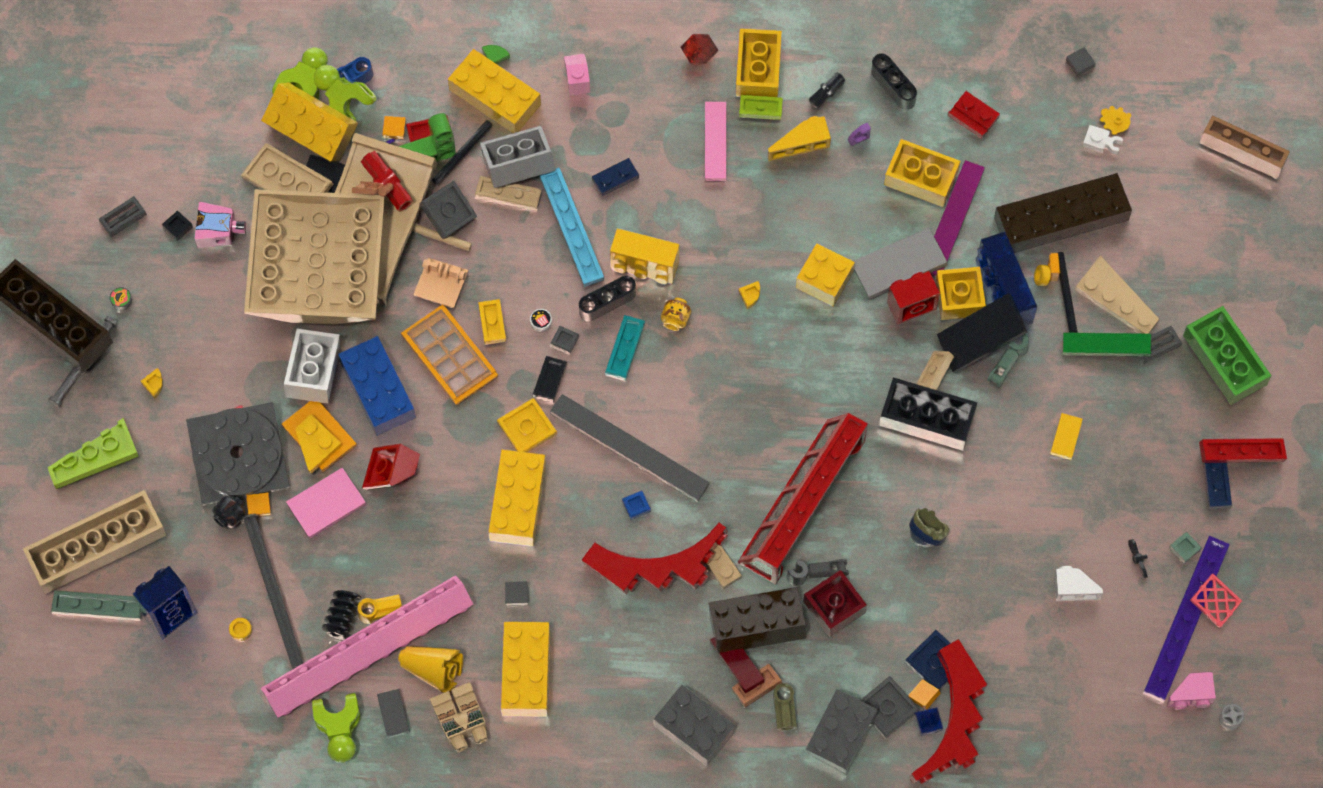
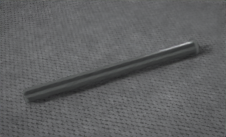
(272, 589)

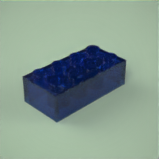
(1005, 274)
(165, 602)

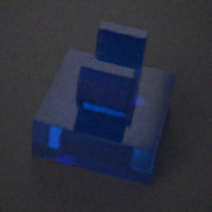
(928, 721)

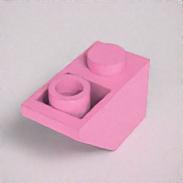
(1194, 690)

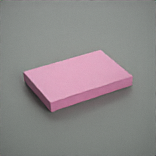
(326, 503)

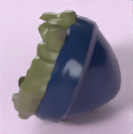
(927, 529)

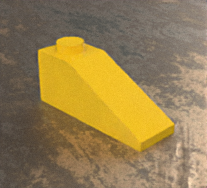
(804, 138)

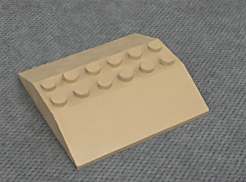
(314, 256)

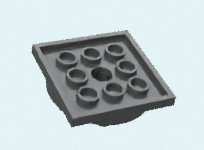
(256, 471)

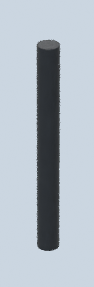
(462, 152)
(1067, 298)

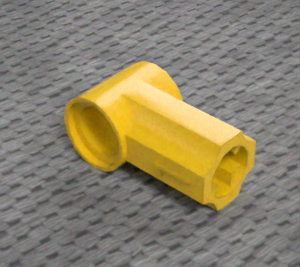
(381, 608)

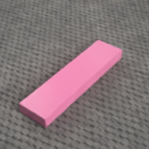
(715, 141)

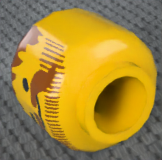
(675, 314)

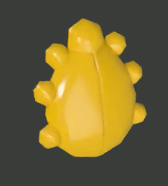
(1115, 119)

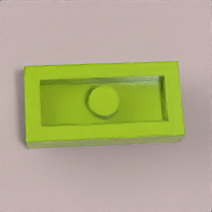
(760, 107)

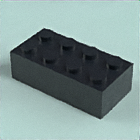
(928, 413)

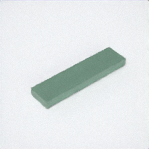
(95, 605)

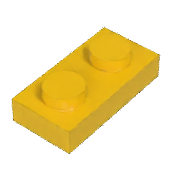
(492, 321)

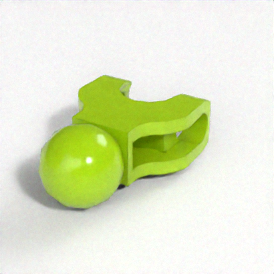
(303, 73)
(341, 91)
(338, 727)

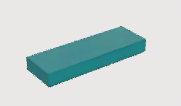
(624, 347)

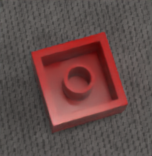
(913, 297)

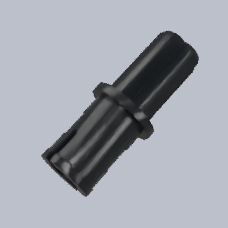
(827, 89)

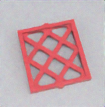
(1202, 588)

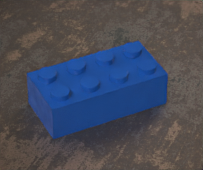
(377, 385)

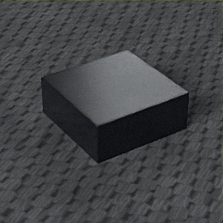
(177, 225)

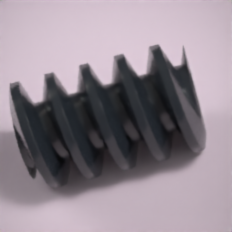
(339, 613)

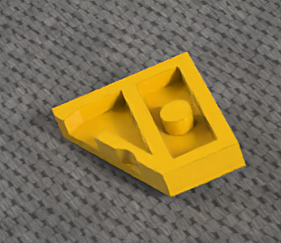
(316, 442)

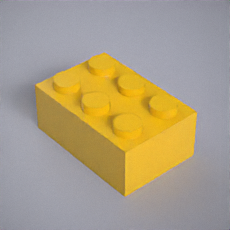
(758, 62)
(922, 173)
(644, 256)

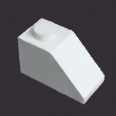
(1075, 585)

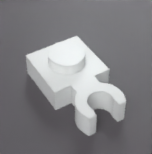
(1098, 139)

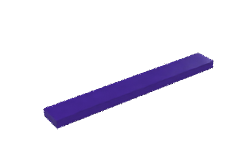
(1185, 621)

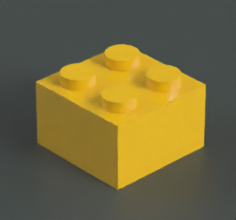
(825, 275)
(959, 292)

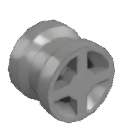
(1233, 712)

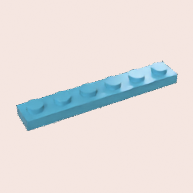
(572, 227)

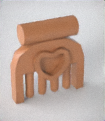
(372, 188)

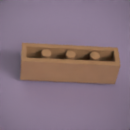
(1244, 147)

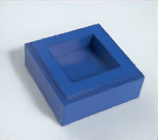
(636, 505)

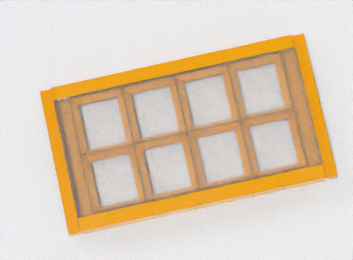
(449, 354)

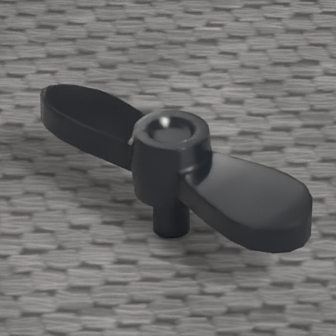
(1138, 558)

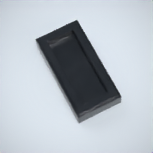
(549, 379)

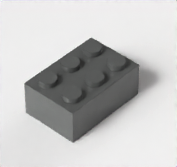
(694, 725)
(841, 731)

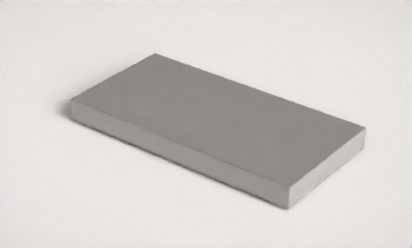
(899, 261)

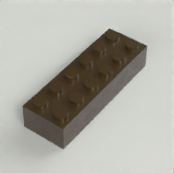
(1064, 213)
(51, 316)

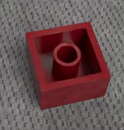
(834, 603)

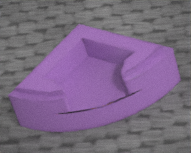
(860, 134)

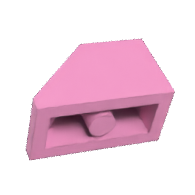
(577, 74)

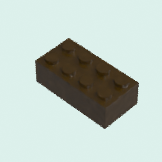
(757, 620)

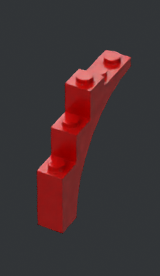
(658, 572)
(963, 683)

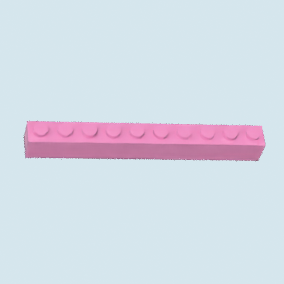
(367, 646)

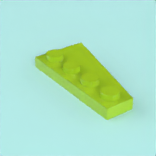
(106, 451)

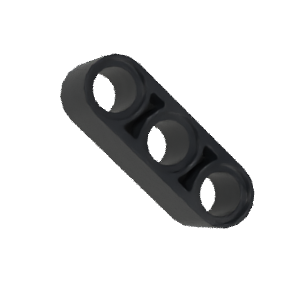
(895, 90)
(611, 289)

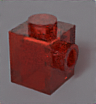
(699, 48)

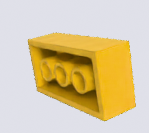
(494, 91)
(309, 121)
(517, 497)
(525, 669)

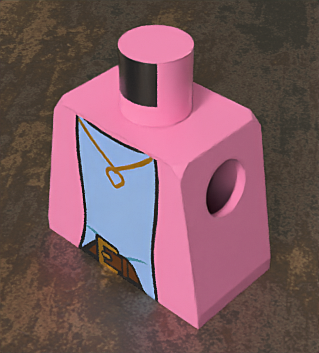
(216, 226)

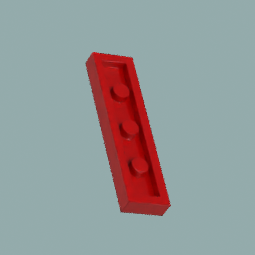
(1242, 450)

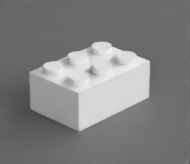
(312, 366)

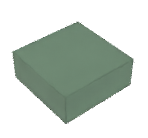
(1185, 547)

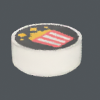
(540, 320)

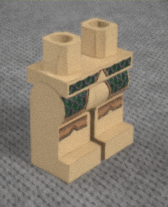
(463, 724)

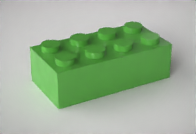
(1227, 355)

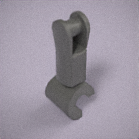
(815, 571)

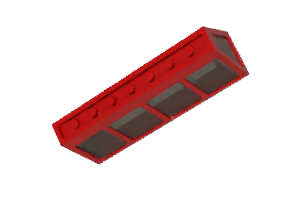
(835, 442)

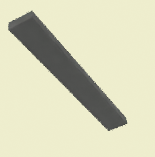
(629, 448)

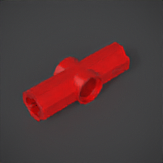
(382, 174)

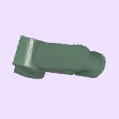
(1008, 360)

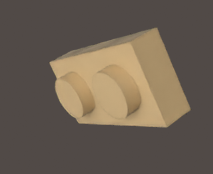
(935, 369)
(723, 568)

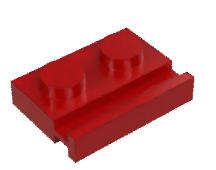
(973, 114)

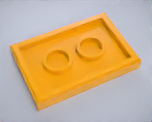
(318, 411)

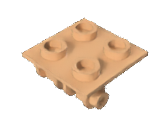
(440, 282)

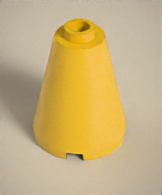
(433, 665)

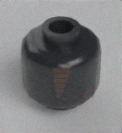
(228, 512)

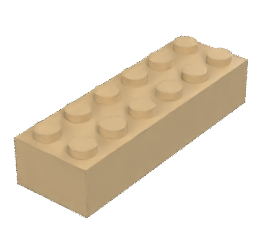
(94, 542)

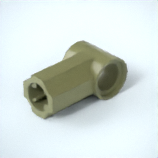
(784, 708)

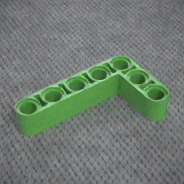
(439, 143)

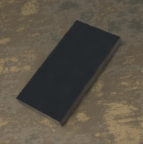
(982, 332)

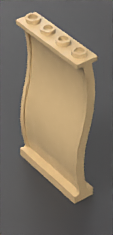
(415, 175)

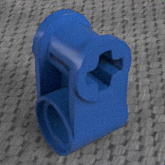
(352, 73)

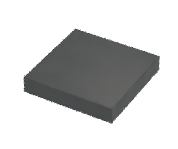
(448, 209)
(892, 705)

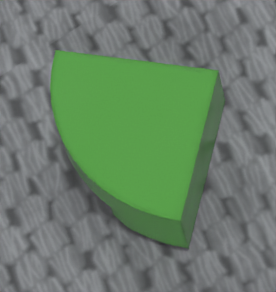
(495, 53)

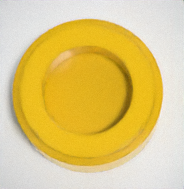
(1042, 275)
(240, 629)

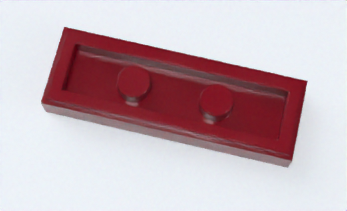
(741, 668)

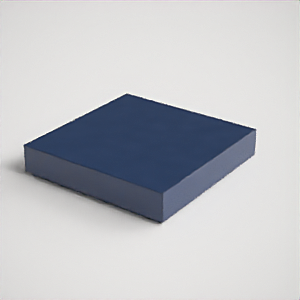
(926, 662)

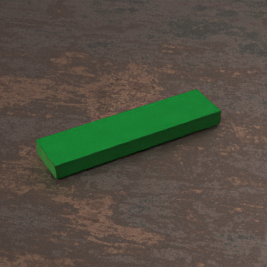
(1107, 344)

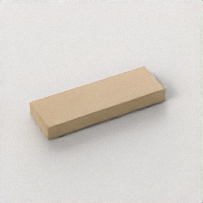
(510, 194)

